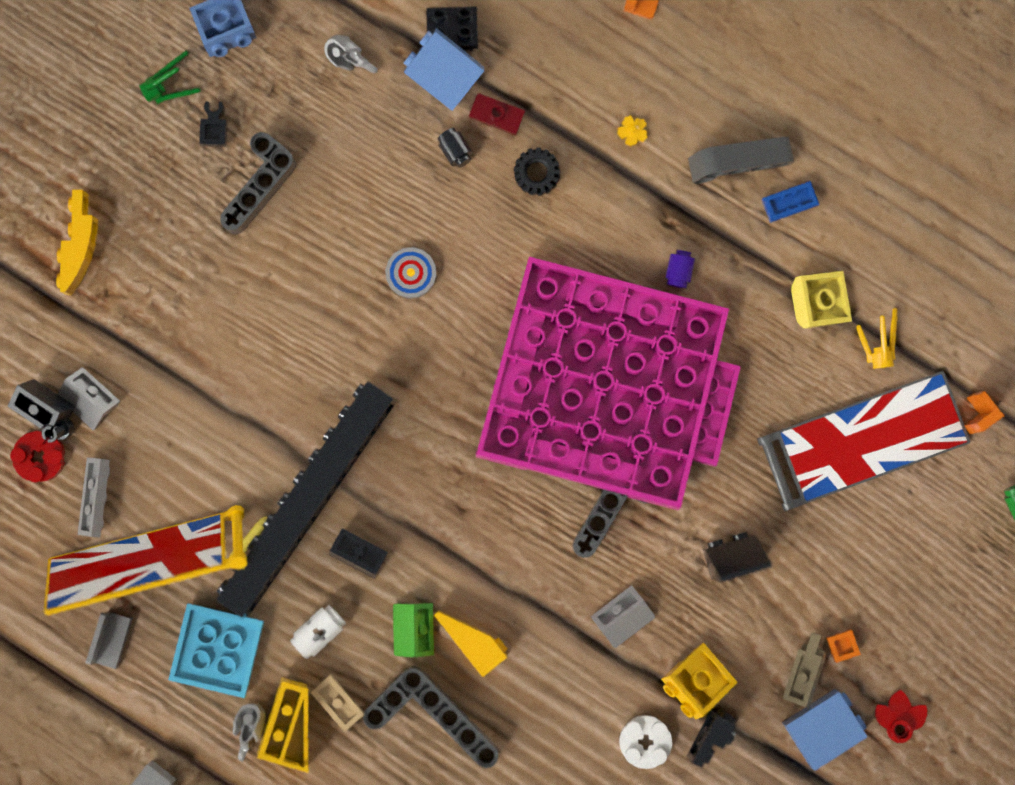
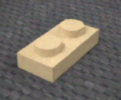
(337, 703)

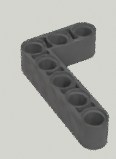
(435, 711)

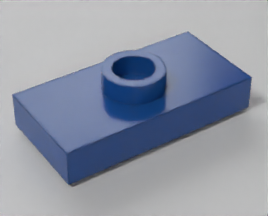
(790, 202)

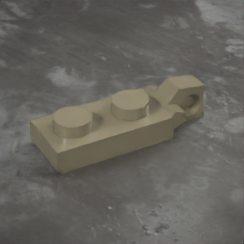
(806, 671)

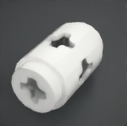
(324, 619)

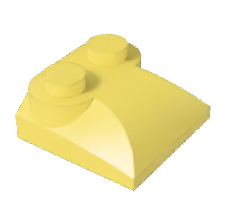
(821, 299)

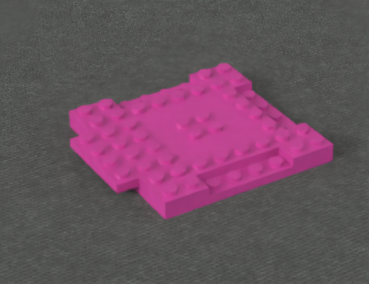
(609, 385)

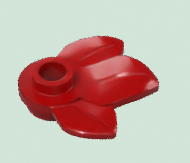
(900, 713)

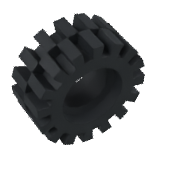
(537, 156)

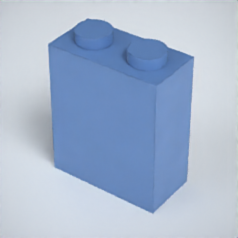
(443, 68)
(825, 729)

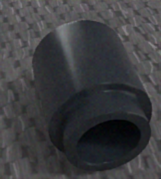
(455, 148)

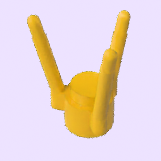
(883, 355)

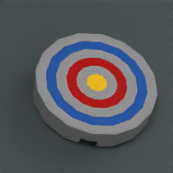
(411, 272)

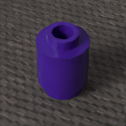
(680, 269)

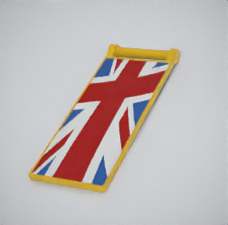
(143, 561)

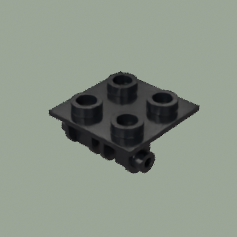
(456, 23)

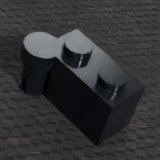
(42, 409)

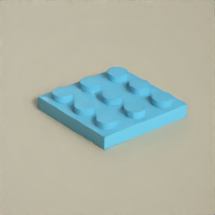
(216, 650)

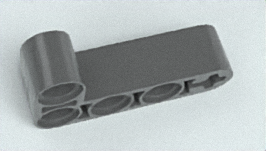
(740, 158)
(253, 187)
(608, 516)

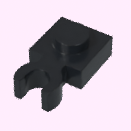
(213, 130)

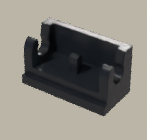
(358, 553)

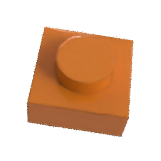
(843, 646)

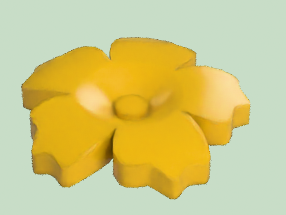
(632, 131)

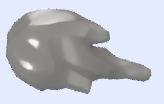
(343, 51)
(251, 723)

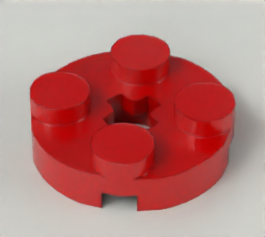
(23, 456)

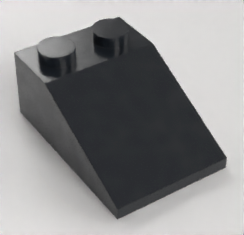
(735, 558)

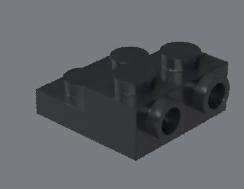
(716, 730)

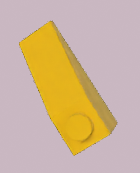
(477, 645)

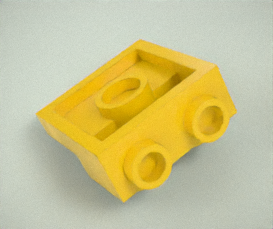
(698, 682)

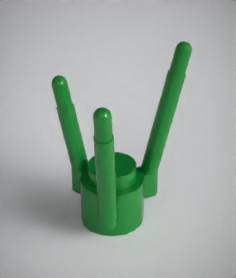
(153, 86)

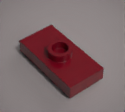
(496, 114)

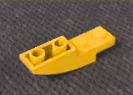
(77, 254)

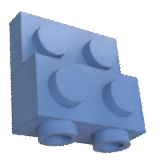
(222, 25)

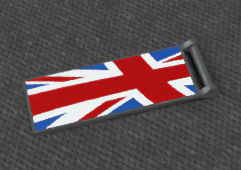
(867, 439)

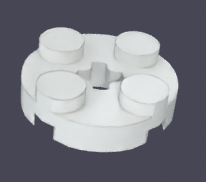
(635, 731)

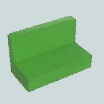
(413, 630)

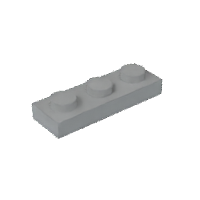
(93, 497)

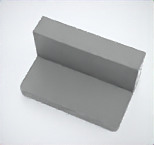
(88, 396)
(623, 616)
(109, 639)

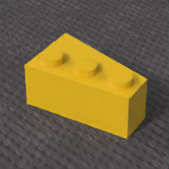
(287, 727)

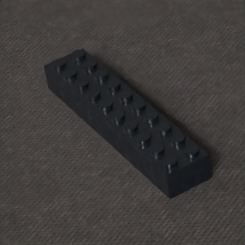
(306, 500)

